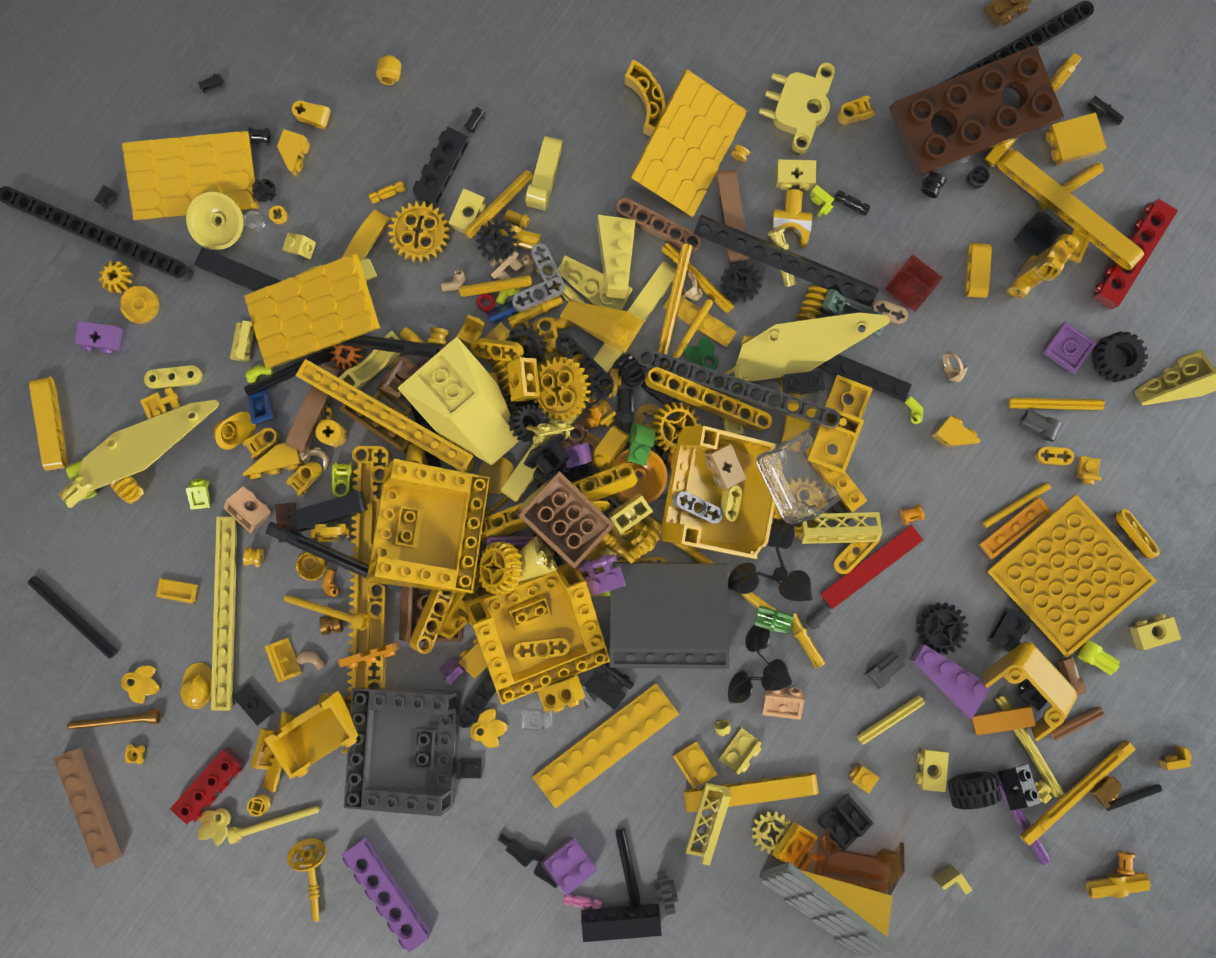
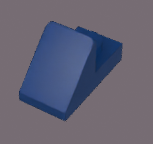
(260, 407)

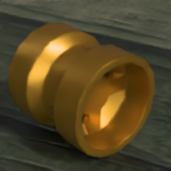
(330, 624)

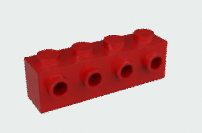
(207, 785)

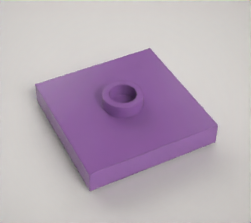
(1069, 348)

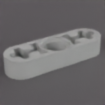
(689, 508)

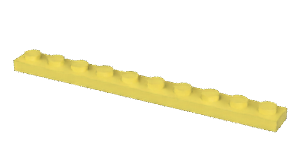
(224, 614)

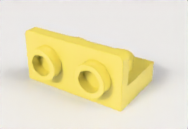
(243, 342)
(740, 751)

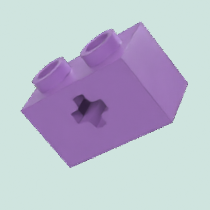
(88, 333)

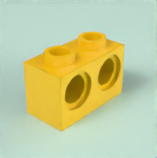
(561, 694)

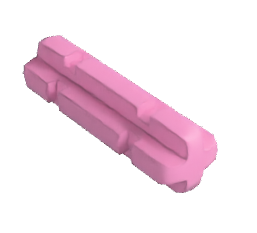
(582, 901)

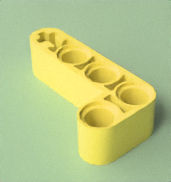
(540, 189)

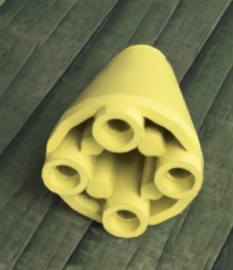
(536, 559)

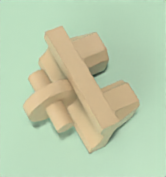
(499, 273)

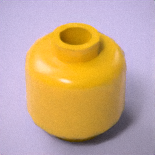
(388, 70)

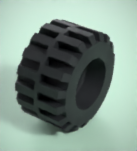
(1133, 349)
(974, 790)

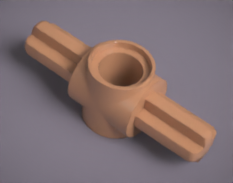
(579, 428)

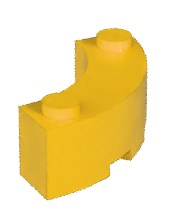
(650, 92)

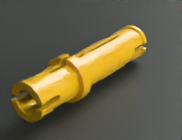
(521, 317)
(809, 647)

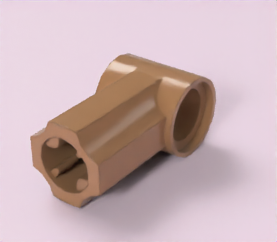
(1068, 669)

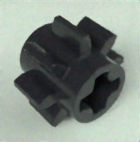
(264, 190)

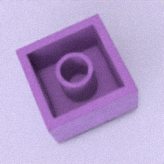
(568, 865)

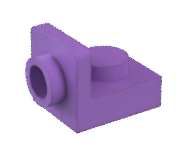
(451, 670)

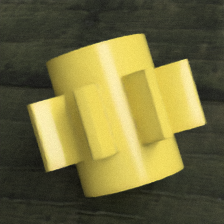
(1043, 791)

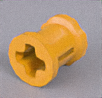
(912, 514)
(1125, 863)

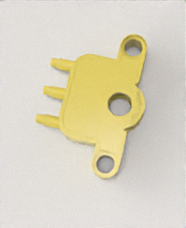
(797, 94)

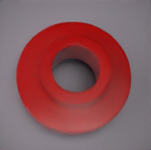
(481, 298)

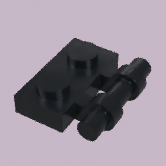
(605, 689)

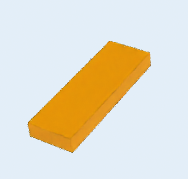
(1003, 720)

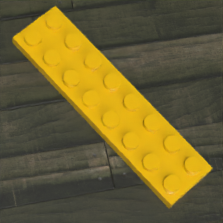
(605, 745)

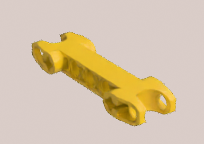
(1044, 266)

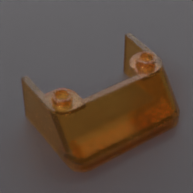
(871, 872)

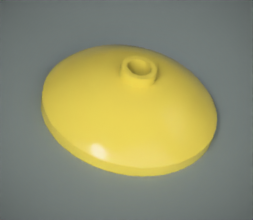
(203, 222)

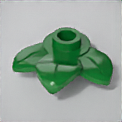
(700, 354)

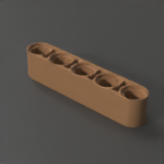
(731, 206)
(652, 218)
(310, 415)

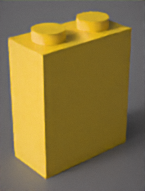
(1075, 139)

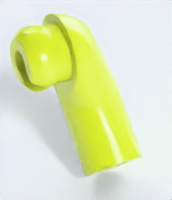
(502, 296)
(257, 370)
(916, 410)

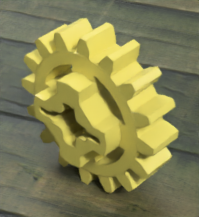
(763, 833)

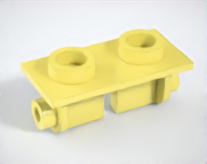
(544, 431)

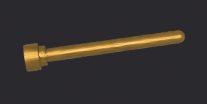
(152, 717)

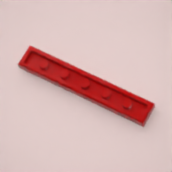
(871, 567)

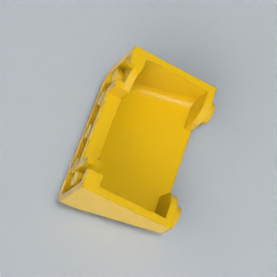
(312, 735)

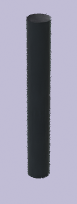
(1134, 797)

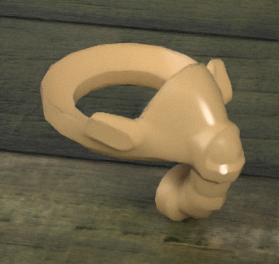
(693, 293)
(954, 374)
(305, 457)

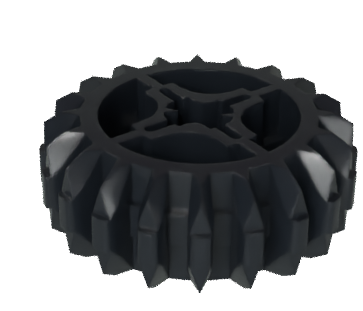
(937, 621)

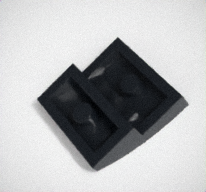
(845, 822)

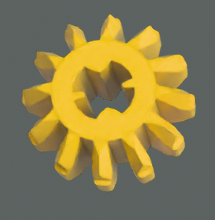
(112, 283)
(127, 489)

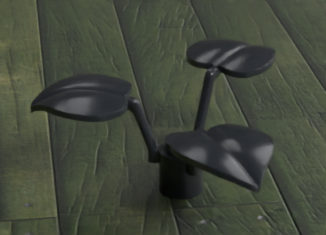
(792, 585)
(774, 675)

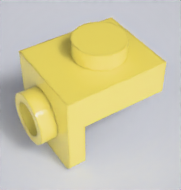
(299, 245)

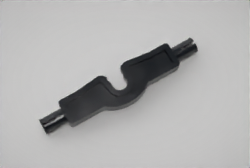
(525, 856)

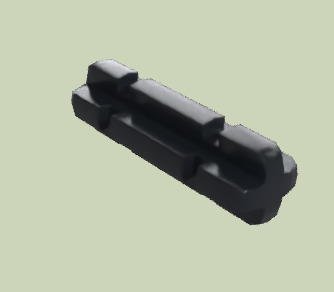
(852, 202)

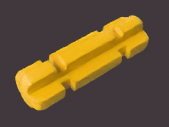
(387, 192)

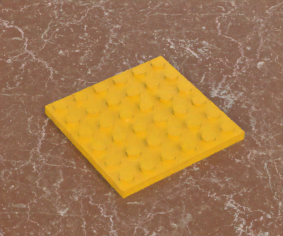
(1071, 575)

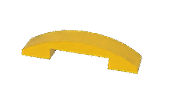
(367, 234)

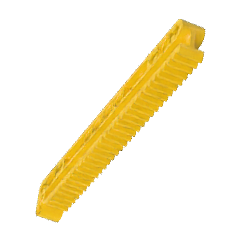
(364, 597)

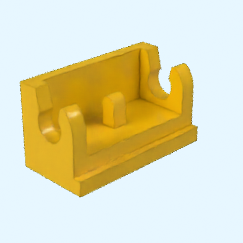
(283, 660)

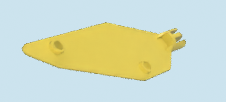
(801, 345)
(134, 449)

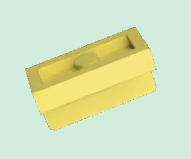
(950, 876)

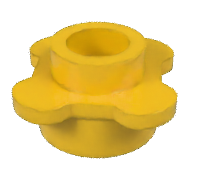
(130, 758)

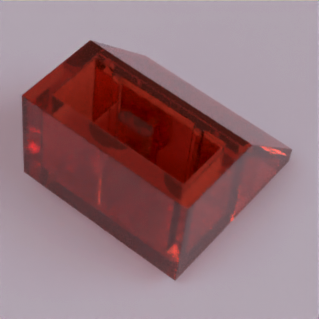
(913, 283)

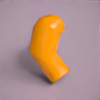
(328, 583)

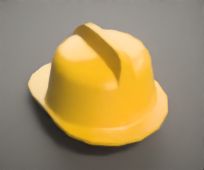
(233, 430)
(196, 685)

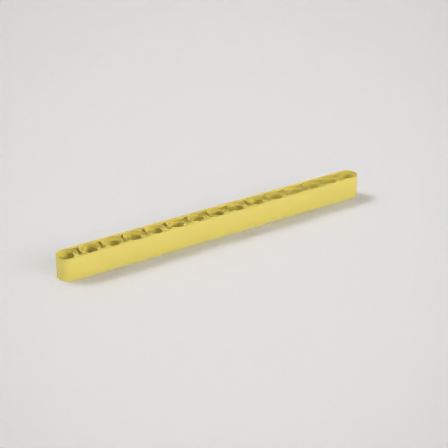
(606, 358)

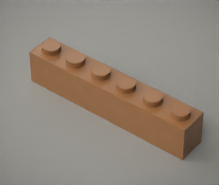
(87, 807)

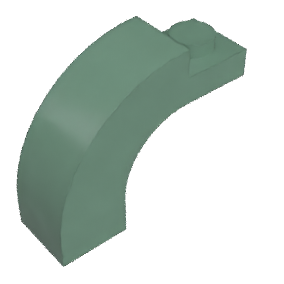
(836, 302)

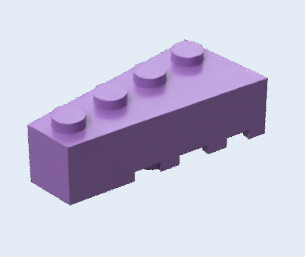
(953, 681)

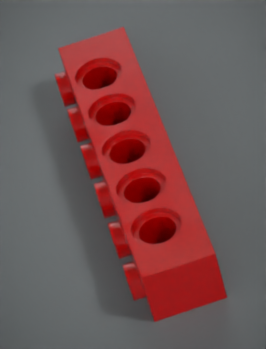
(1163, 215)

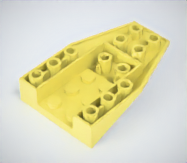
(462, 402)

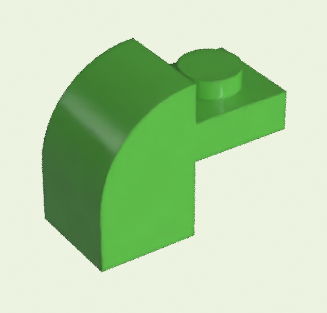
(641, 441)

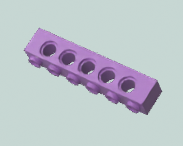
(386, 883)

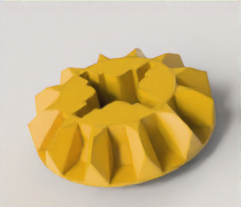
(648, 409)

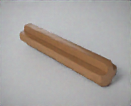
(1077, 723)

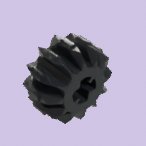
(630, 370)

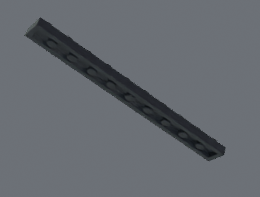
(785, 260)

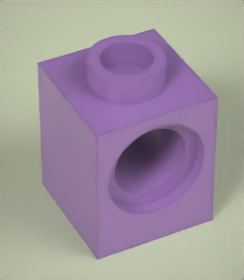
(579, 454)

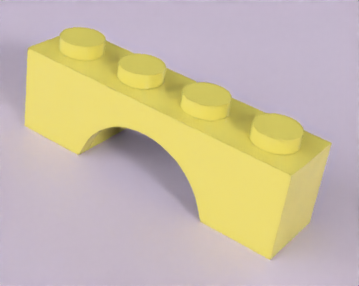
(370, 367)

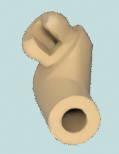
(310, 657)

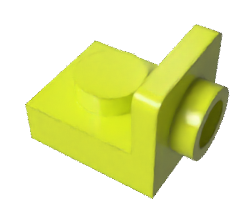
(822, 198)
(198, 493)

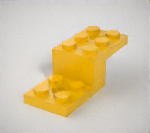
(849, 427)

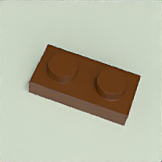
(283, 515)

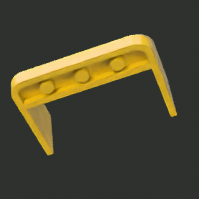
(1030, 663)

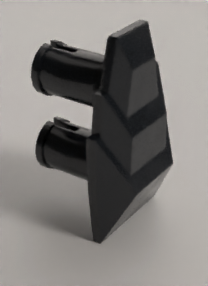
(539, 455)

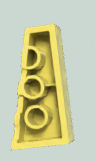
(616, 246)

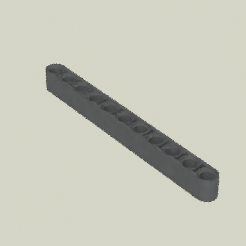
(745, 394)

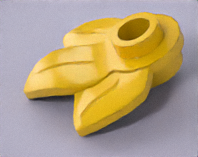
(143, 683)
(491, 728)

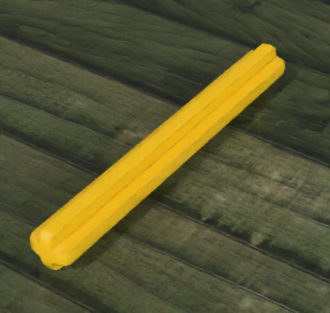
(498, 204)
(702, 282)
(1054, 403)

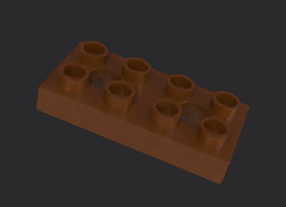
(976, 111)

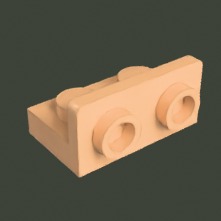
(784, 703)

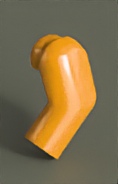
(595, 416)

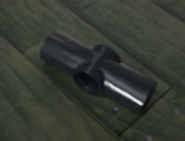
(625, 404)

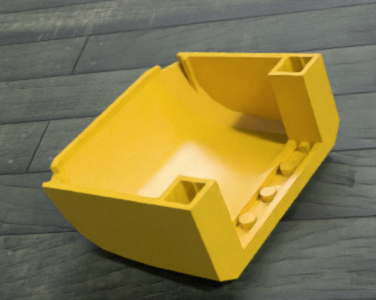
(690, 474)

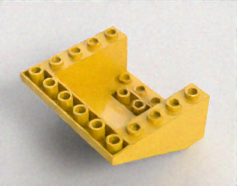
(428, 527)
(537, 610)

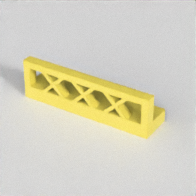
(844, 534)
(714, 826)

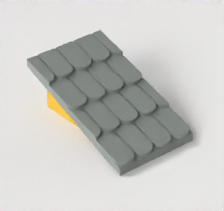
(848, 912)

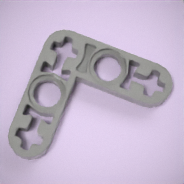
(548, 281)

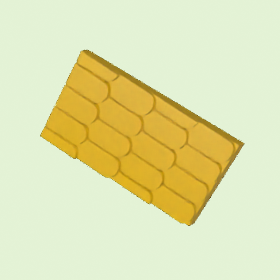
(688, 143)
(174, 171)
(312, 311)

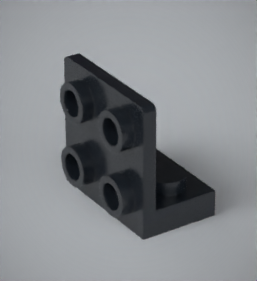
(1039, 233)

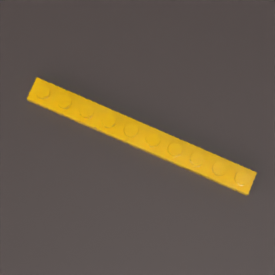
(384, 415)

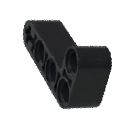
(586, 363)
(328, 511)

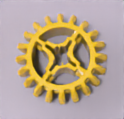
(678, 421)
(500, 568)

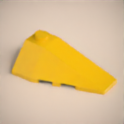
(606, 324)
(457, 615)

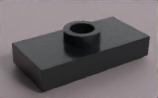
(253, 704)

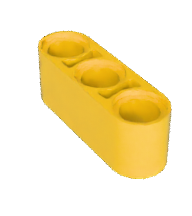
(978, 270)

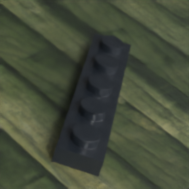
(868, 376)

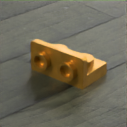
(1003, 10)

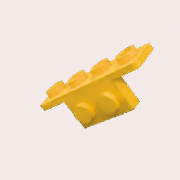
(264, 757)

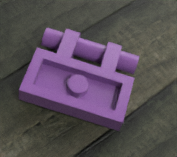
(604, 581)

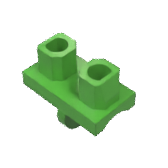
(774, 620)

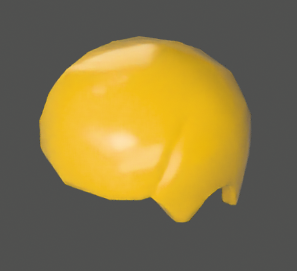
(310, 566)

